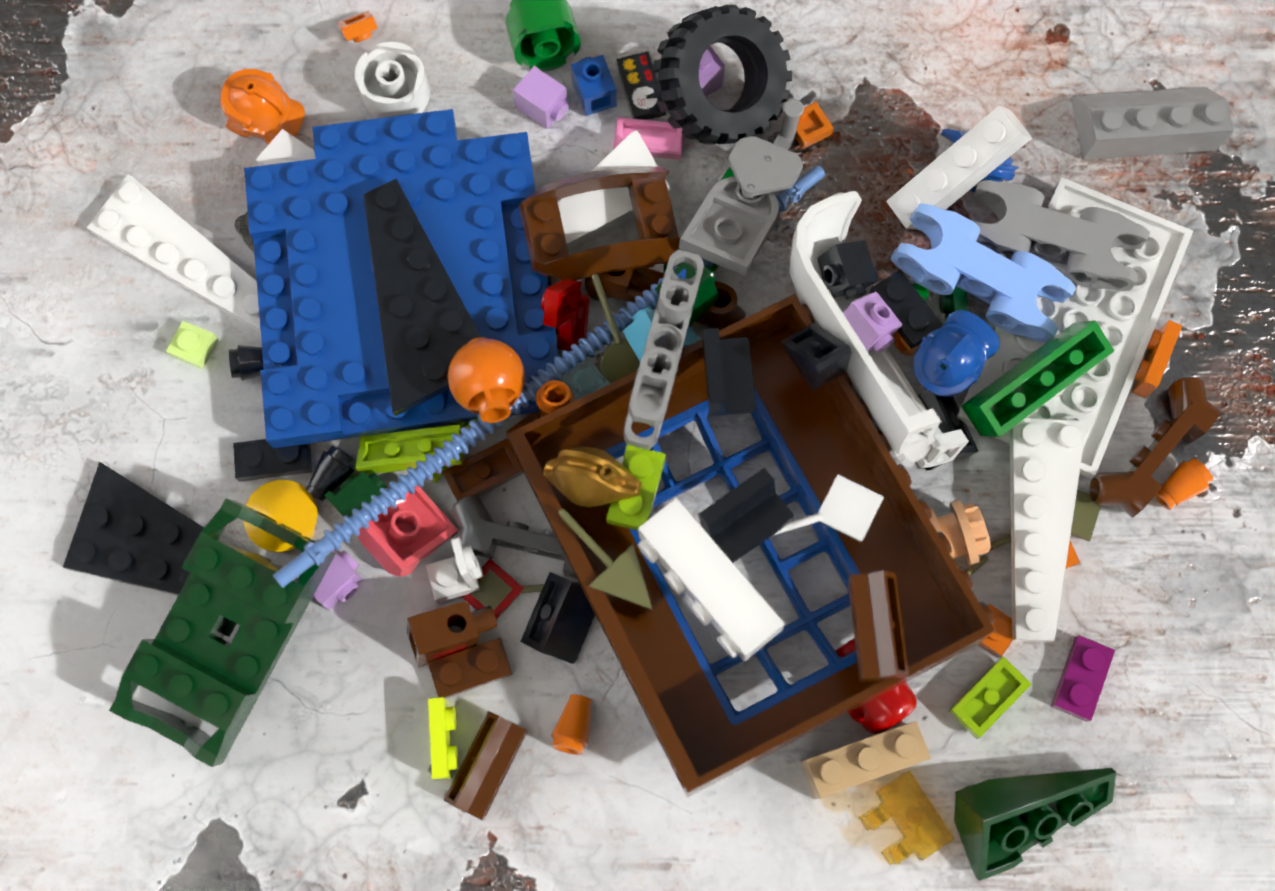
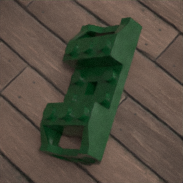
(192, 660)

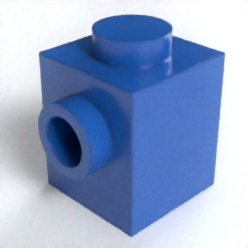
(594, 85)

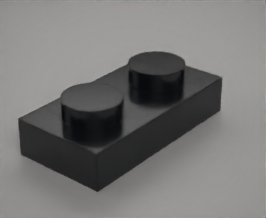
(908, 307)
(260, 460)

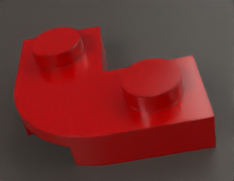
(566, 311)

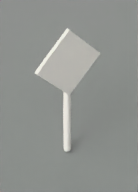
(845, 508)

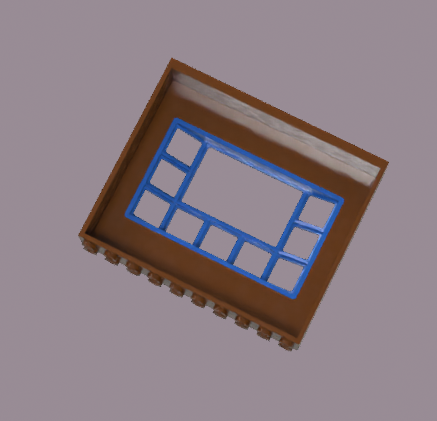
(811, 442)

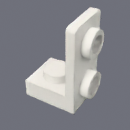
(455, 575)

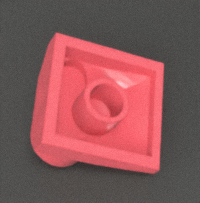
(407, 533)

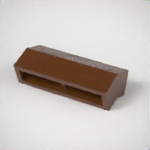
(877, 626)
(485, 765)

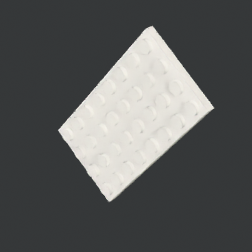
(1122, 315)

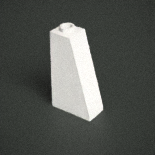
(599, 211)

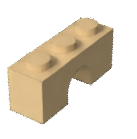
(865, 760)

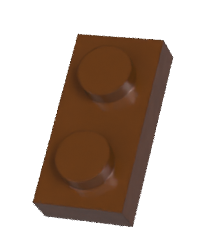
(483, 471)
(470, 668)

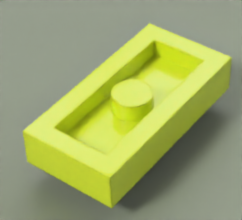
(443, 755)

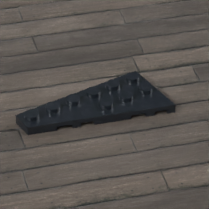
(416, 301)
(131, 536)

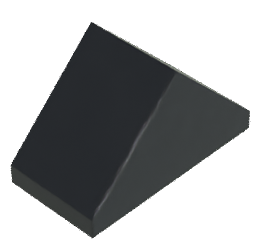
(817, 355)

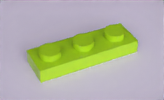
(402, 449)

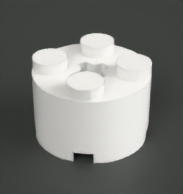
(392, 81)

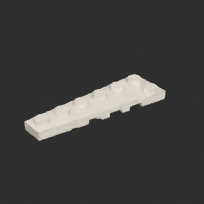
(166, 243)
(1042, 505)

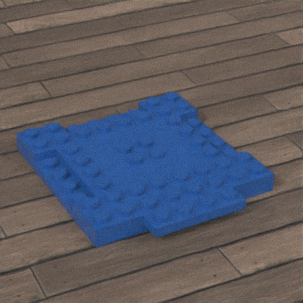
(318, 279)

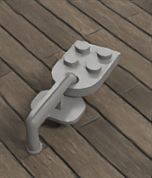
(743, 207)

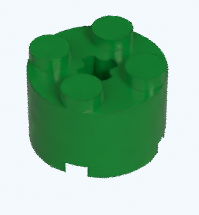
(542, 33)

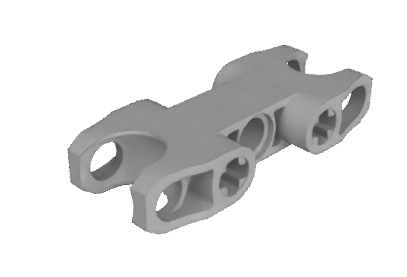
(1075, 241)
(659, 364)

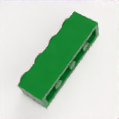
(1037, 378)

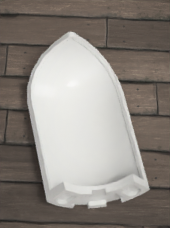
(874, 375)

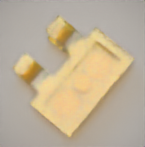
(913, 815)

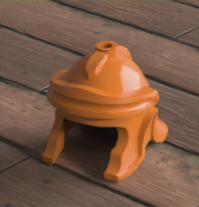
(259, 106)

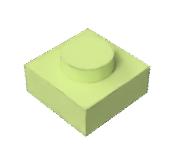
(192, 344)

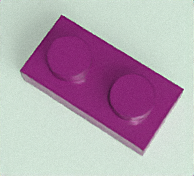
(1083, 678)

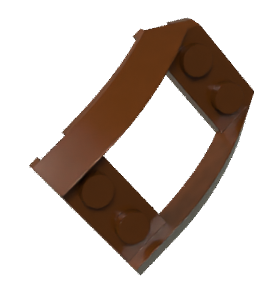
(652, 215)

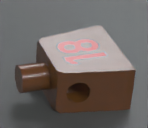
(431, 634)

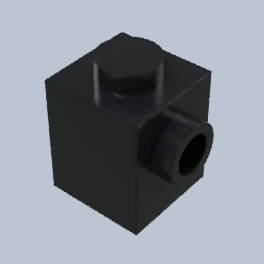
(847, 269)

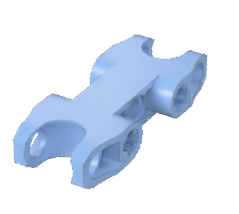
(1003, 283)

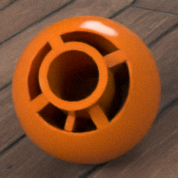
(486, 378)

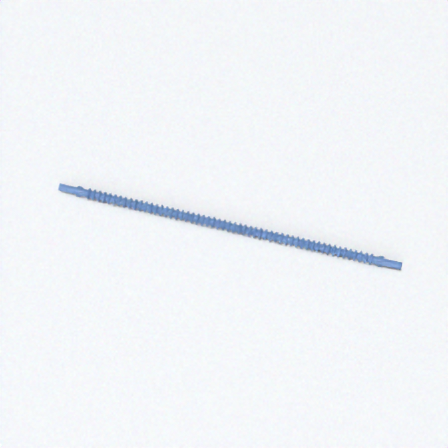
(317, 551)

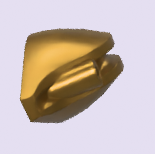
(591, 477)

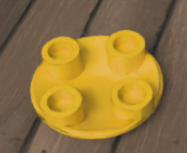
(287, 504)

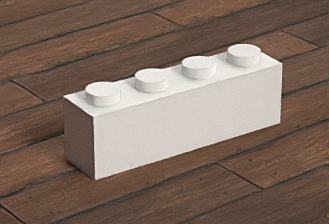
(962, 164)
(709, 580)

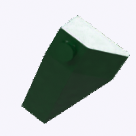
(1015, 813)

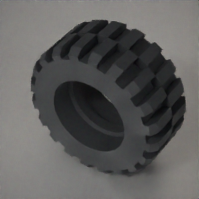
(763, 74)

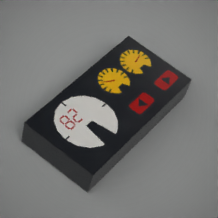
(637, 83)

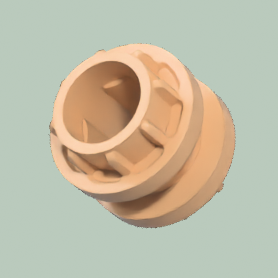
(964, 530)

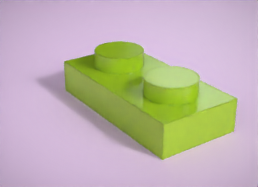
(647, 468)
(990, 697)

